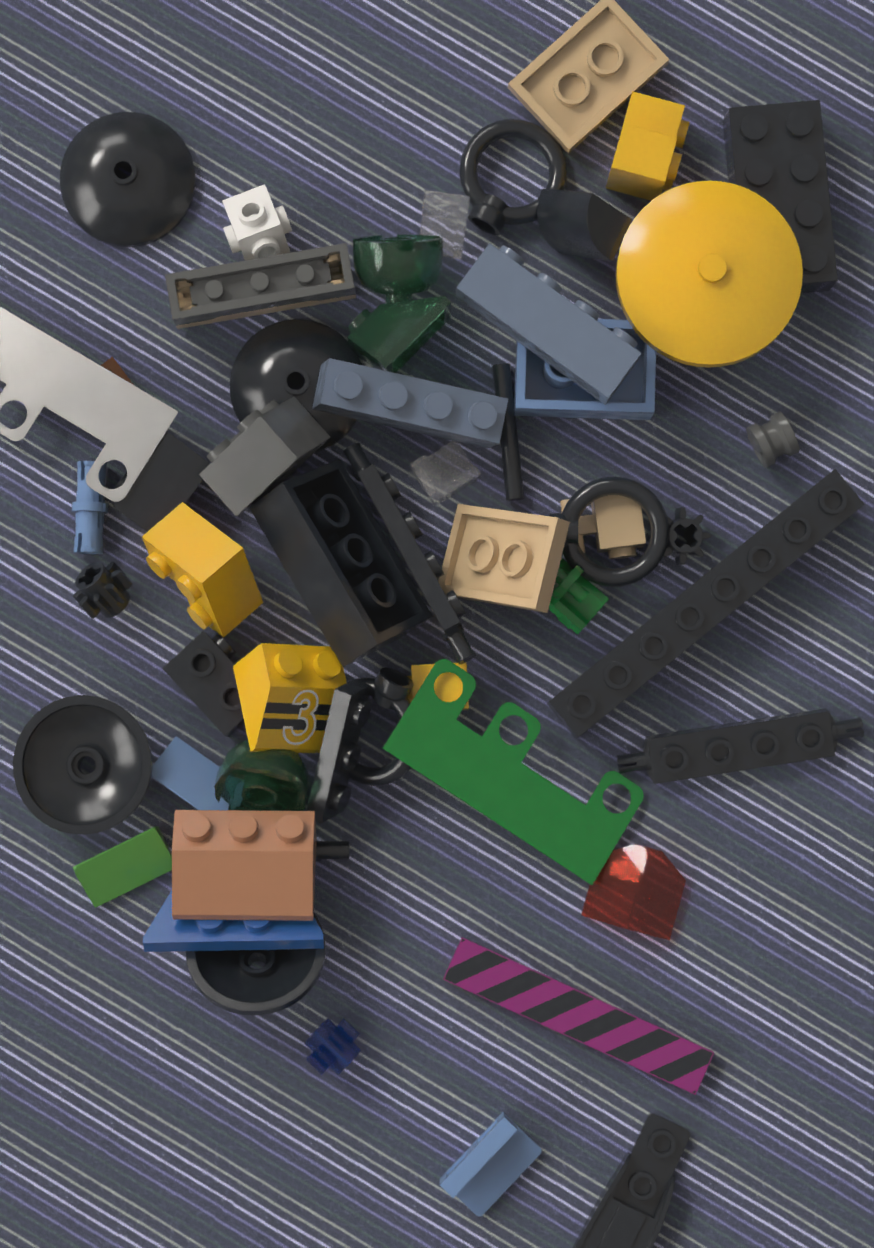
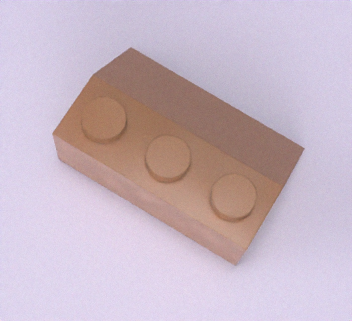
(243, 865)

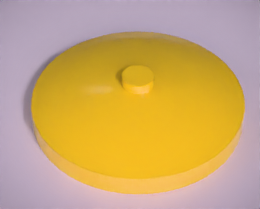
(709, 274)

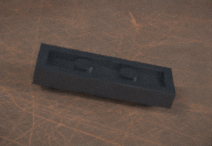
(339, 750)

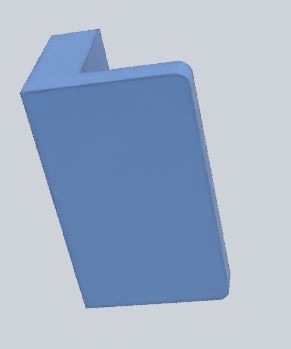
(490, 1165)

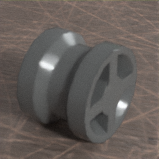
(772, 439)

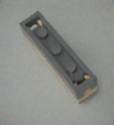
(260, 286)

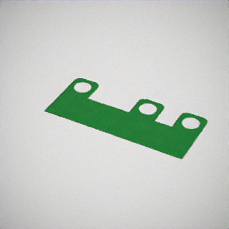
(498, 784)

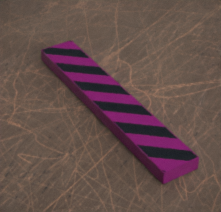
(578, 1015)

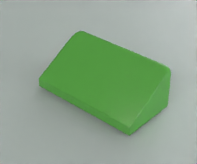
(125, 866)

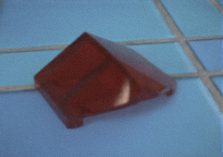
(636, 892)

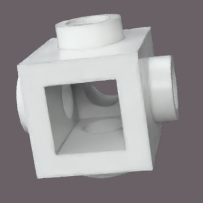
(256, 224)

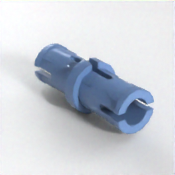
(89, 512)

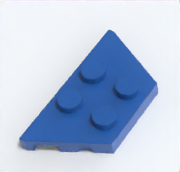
(219, 935)

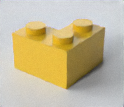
(646, 147)
(206, 569)

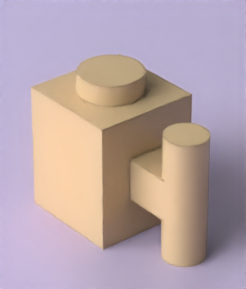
(616, 526)

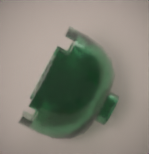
(398, 264)
(262, 780)

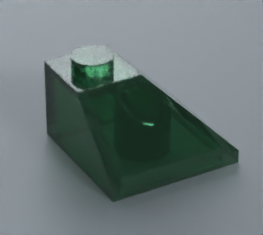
(397, 330)

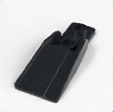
(638, 1191)

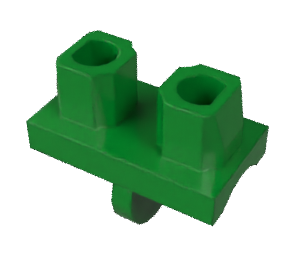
(575, 598)

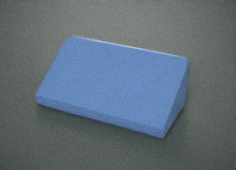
(188, 775)

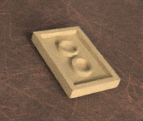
(588, 73)
(503, 557)

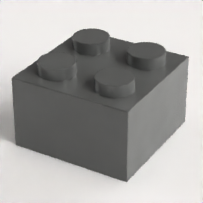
(263, 453)

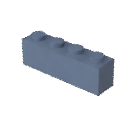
(548, 323)
(409, 403)

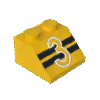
(287, 695)

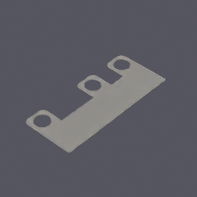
(56, 377)

